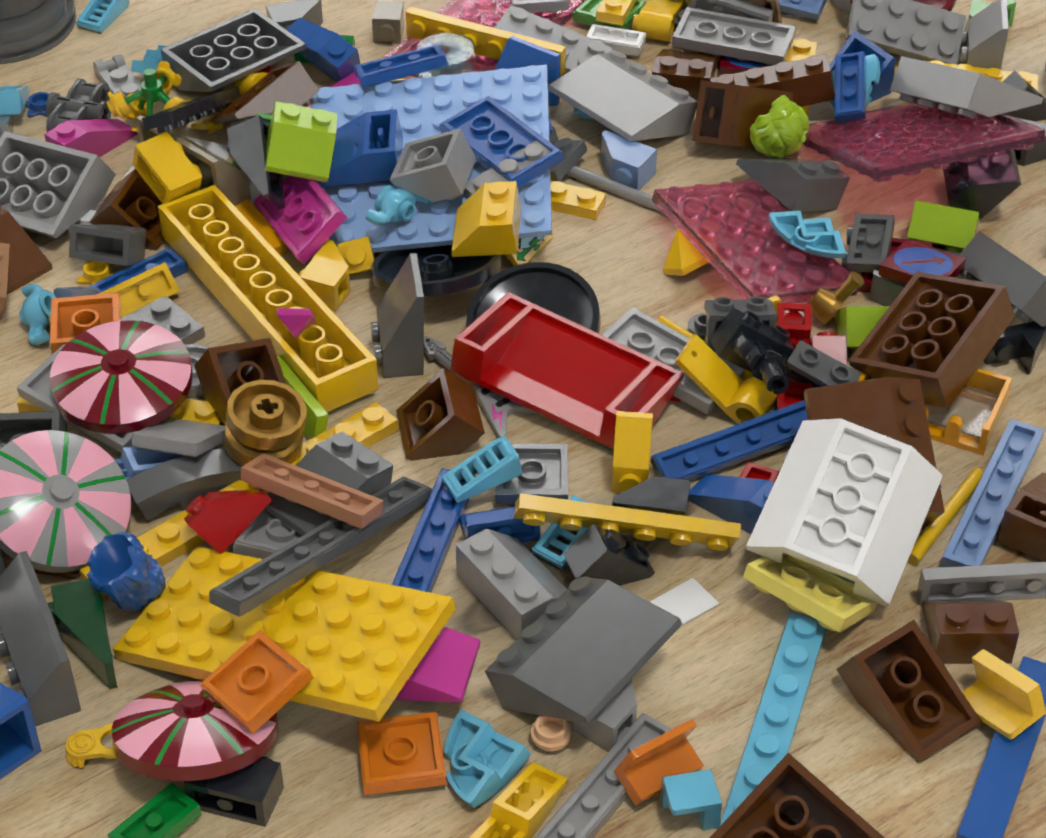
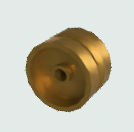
(265, 420)

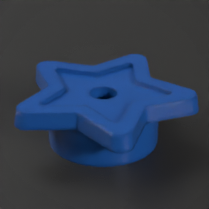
(37, 104)

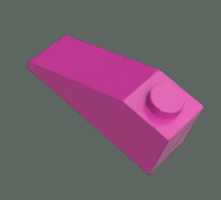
(91, 136)

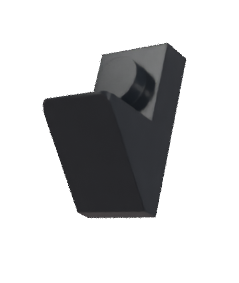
(1020, 343)

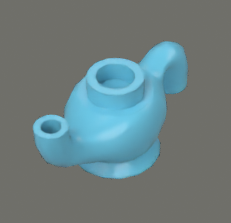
(394, 206)
(36, 312)

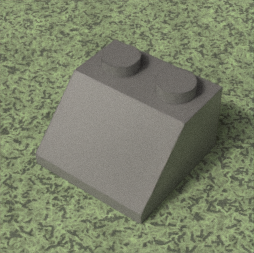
(986, 37)
(435, 166)

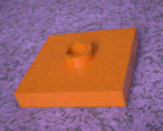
(256, 681)
(401, 753)

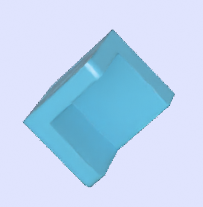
(693, 794)

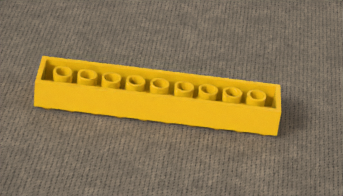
(256, 282)

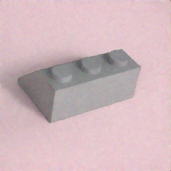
(506, 578)

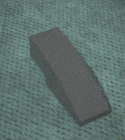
(182, 481)

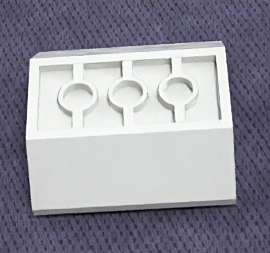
(848, 505)

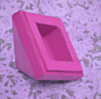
(296, 319)

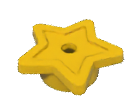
(94, 272)

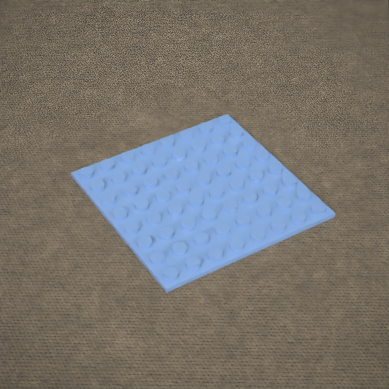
(420, 109)

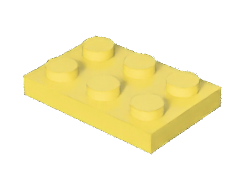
(810, 591)

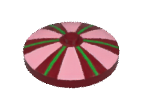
(121, 377)
(185, 735)

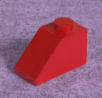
(225, 515)

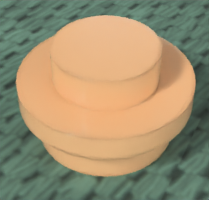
(550, 733)

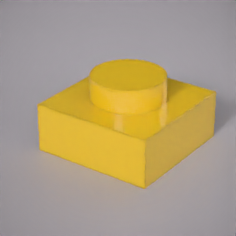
(357, 255)

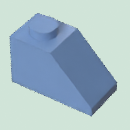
(627, 160)

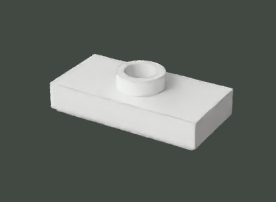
(622, 40)

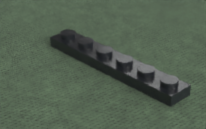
(191, 110)

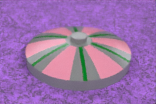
(59, 499)

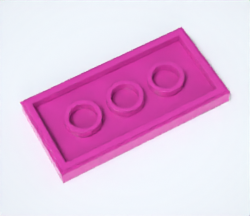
(307, 218)

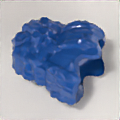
(125, 572)

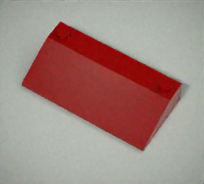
(561, 368)

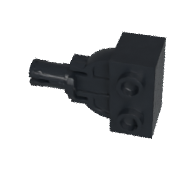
(755, 347)

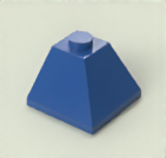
(523, 53)

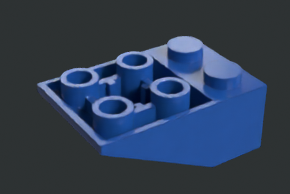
(366, 149)

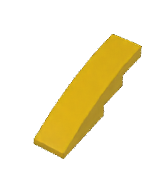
(523, 804)

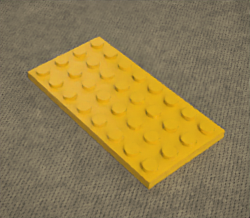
(347, 630)

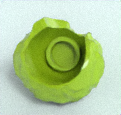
(780, 130)

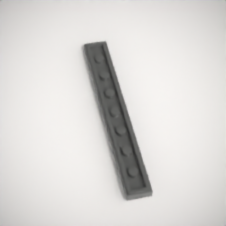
(313, 551)

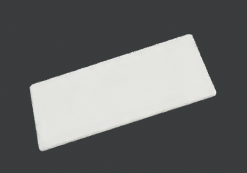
(686, 600)

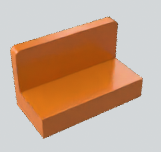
(662, 757)

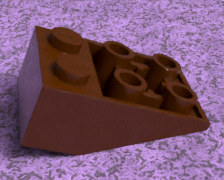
(729, 111)
(1025, 520)

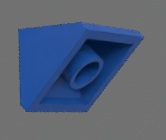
(859, 43)

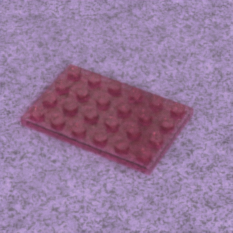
(736, 237)

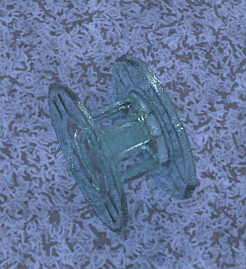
(457, 51)

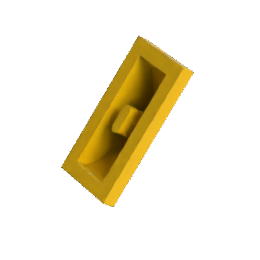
(683, 256)

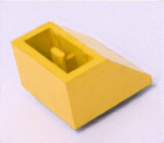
(166, 168)

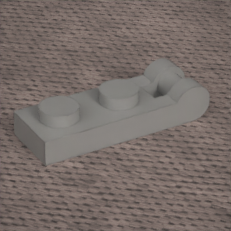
(117, 75)

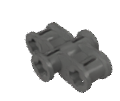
(82, 102)

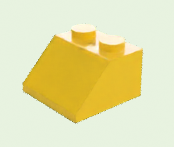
(488, 221)

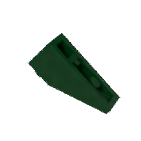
(83, 626)

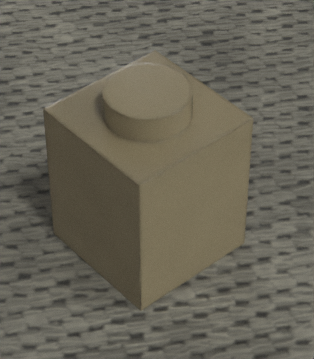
(388, 22)

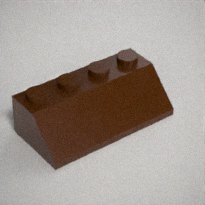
(807, 79)

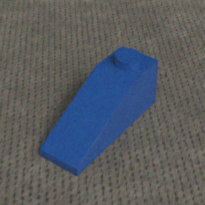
(326, 49)
(732, 498)

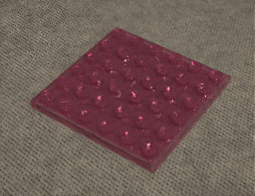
(917, 138)

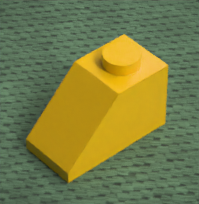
(631, 450)

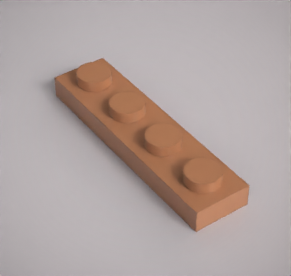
(312, 490)

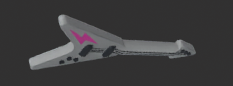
(493, 405)

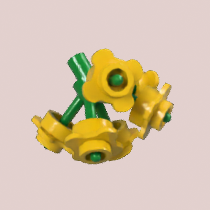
(153, 89)

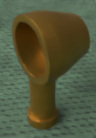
(827, 303)

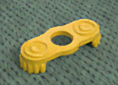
(87, 745)

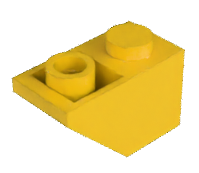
(328, 275)

